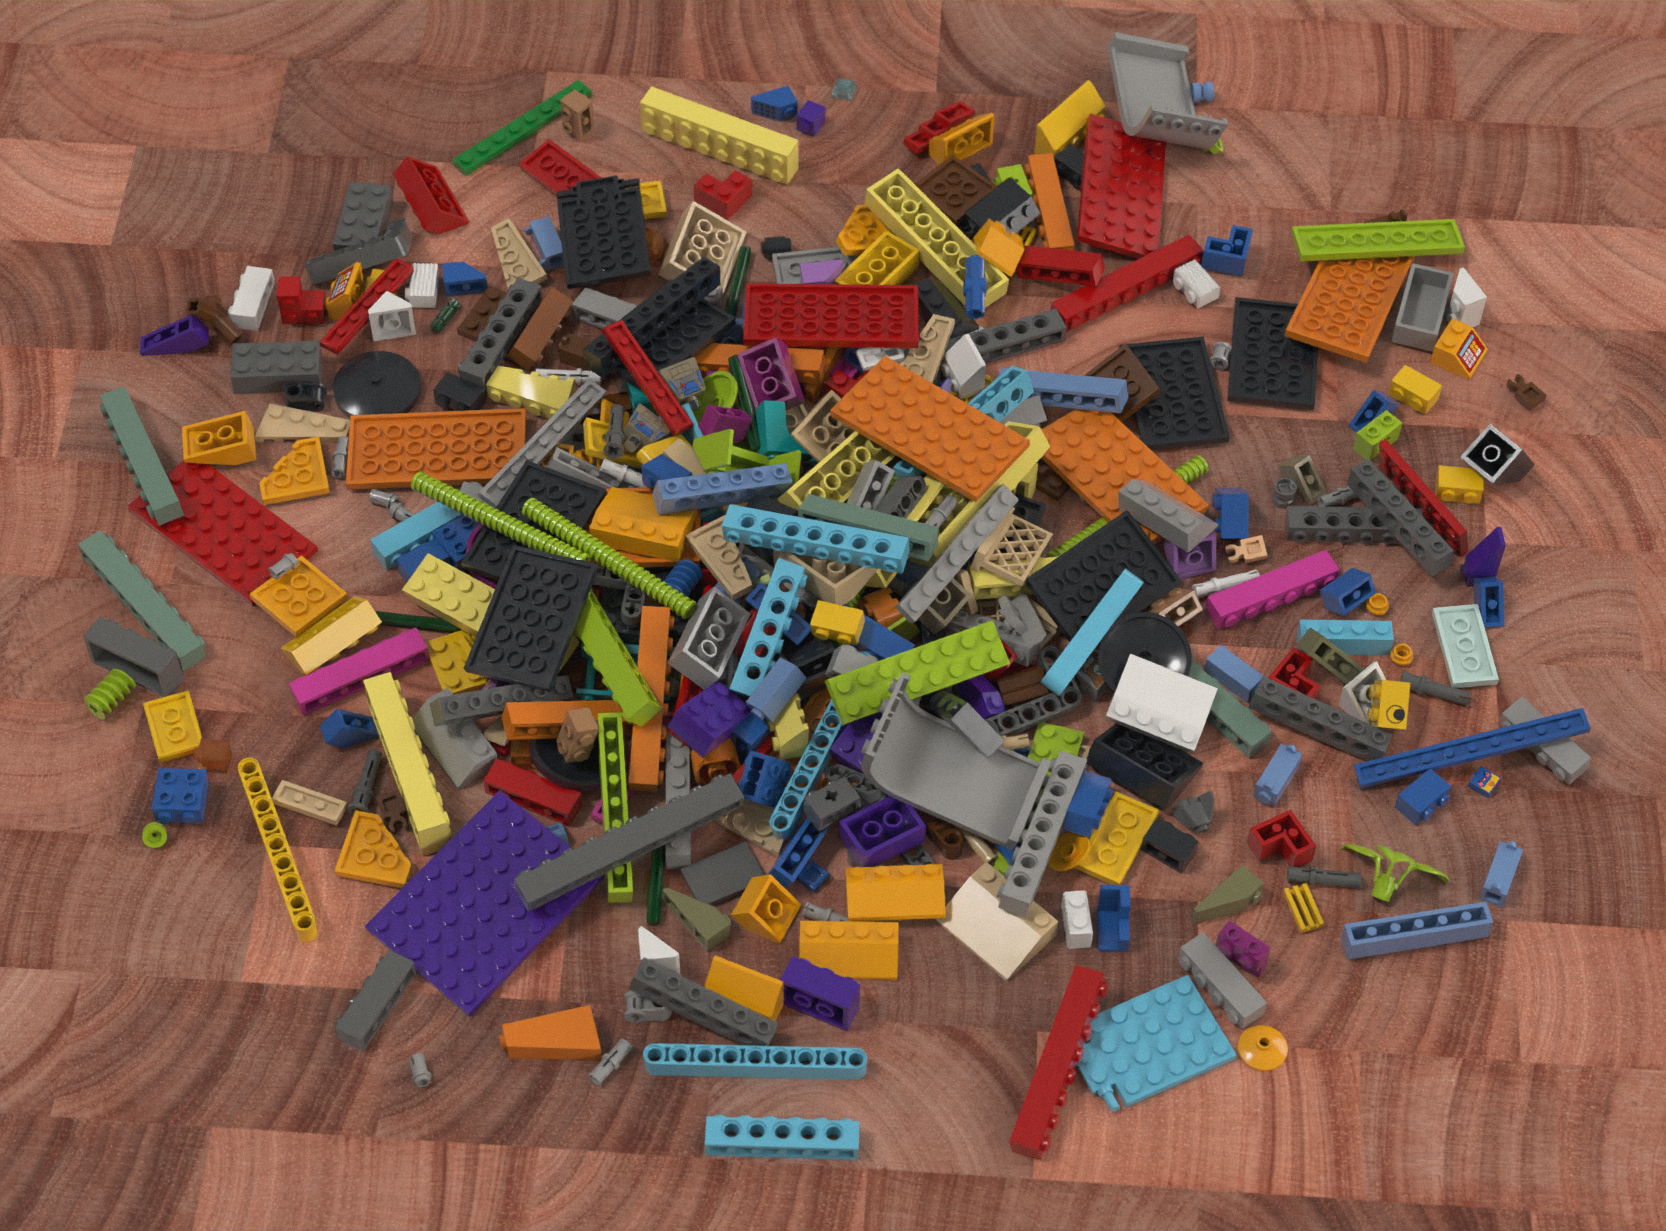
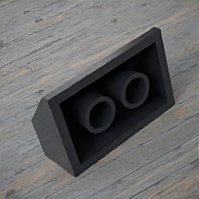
(1005, 204)
(939, 300)

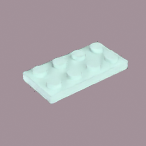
(1465, 646)

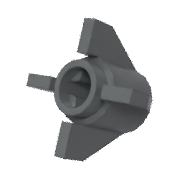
(1195, 812)

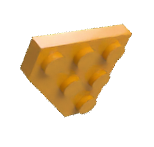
(860, 231)
(297, 474)
(372, 853)

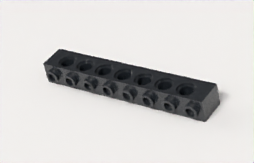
(657, 312)

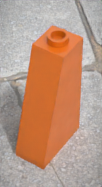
(553, 1036)

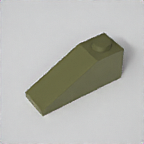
(1329, 656)
(1231, 896)
(699, 918)

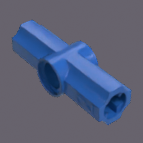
(974, 287)

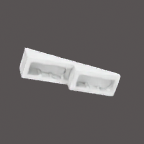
(871, 356)

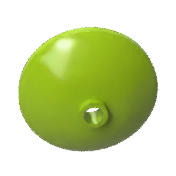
(719, 391)

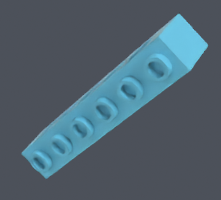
(783, 573)
(773, 1147)

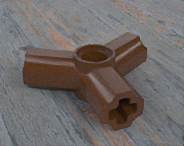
(214, 317)

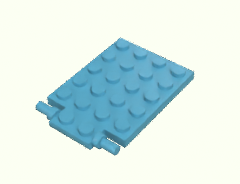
(1152, 1044)

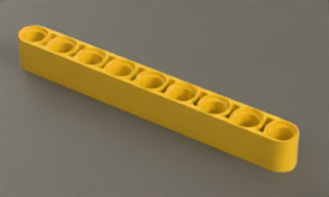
(281, 857)

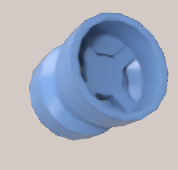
(1202, 92)

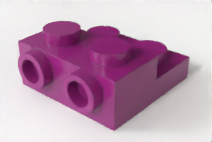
(1243, 948)

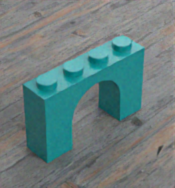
(774, 433)

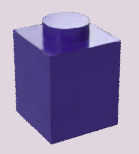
(810, 118)

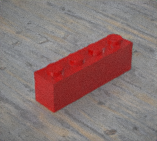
(1060, 266)
(533, 792)

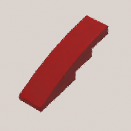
(942, 122)

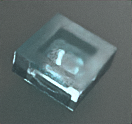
(844, 89)

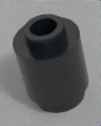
(775, 245)

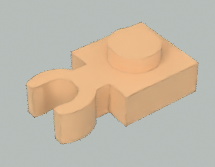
(1251, 550)

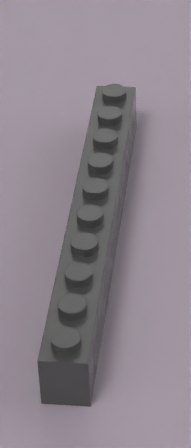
(628, 842)

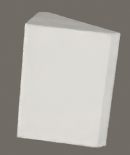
(391, 318)
(1355, 694)
(658, 951)

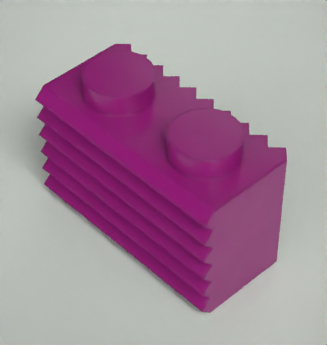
(723, 418)

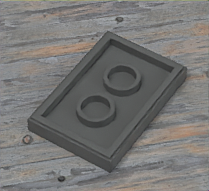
(721, 874)

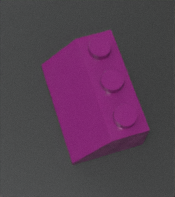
(771, 374)

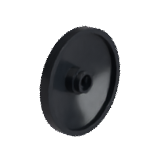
(376, 384)
(1146, 637)
(571, 775)

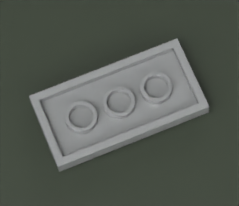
(788, 264)

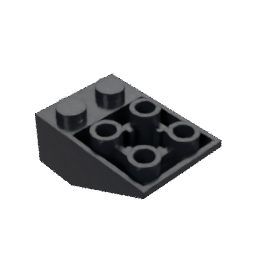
(812, 659)

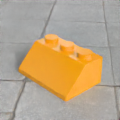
(964, 139)
(746, 987)

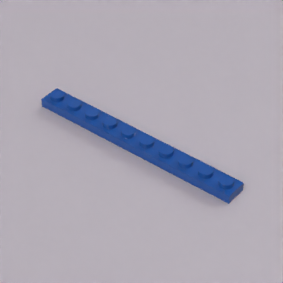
(1472, 748)

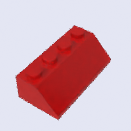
(429, 196)

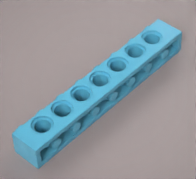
(995, 401)
(816, 538)

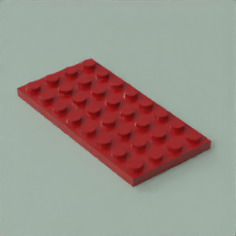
(1120, 189)
(832, 315)
(225, 529)

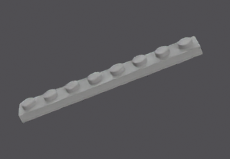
(545, 439)
(956, 553)

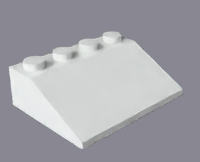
(1161, 703)

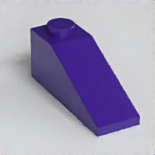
(178, 337)
(1484, 558)
(982, 696)

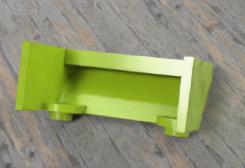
(718, 455)

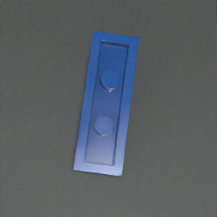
(799, 627)

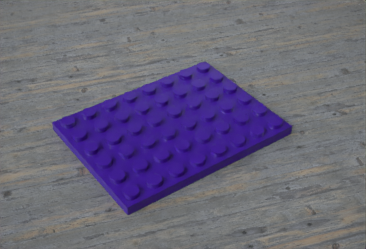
(462, 908)

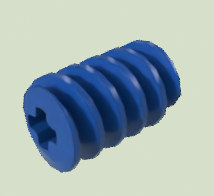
(684, 576)

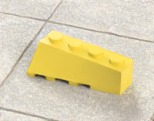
(531, 391)
(790, 730)

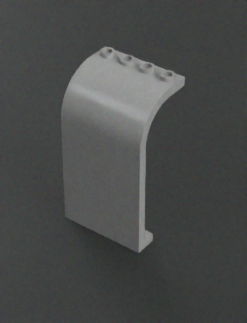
(1156, 93)
(942, 774)

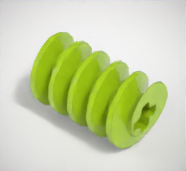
(107, 691)

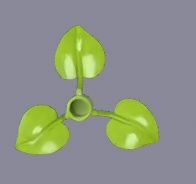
(1385, 883)

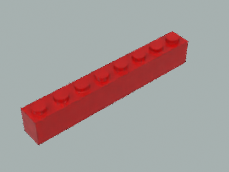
(1126, 282)
(1058, 1063)

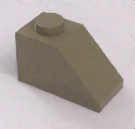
(1305, 475)

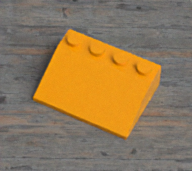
(632, 524)

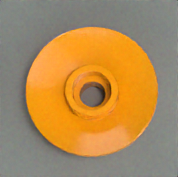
(1068, 851)
(1262, 1057)

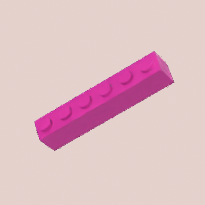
(1271, 589)
(347, 674)

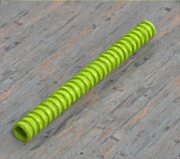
(1187, 472)
(493, 517)
(609, 558)

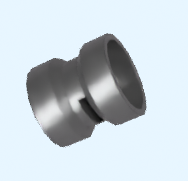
(1284, 493)

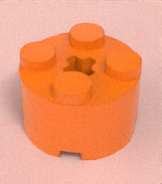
(880, 607)
(718, 762)

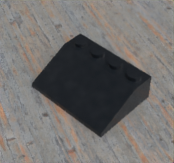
(1143, 764)

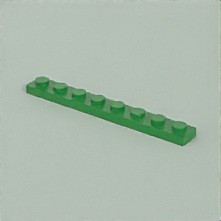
(515, 131)

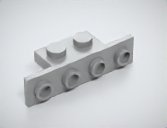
(1021, 616)

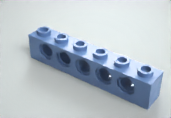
(720, 488)

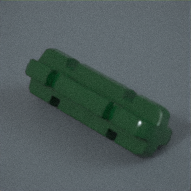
(445, 315)

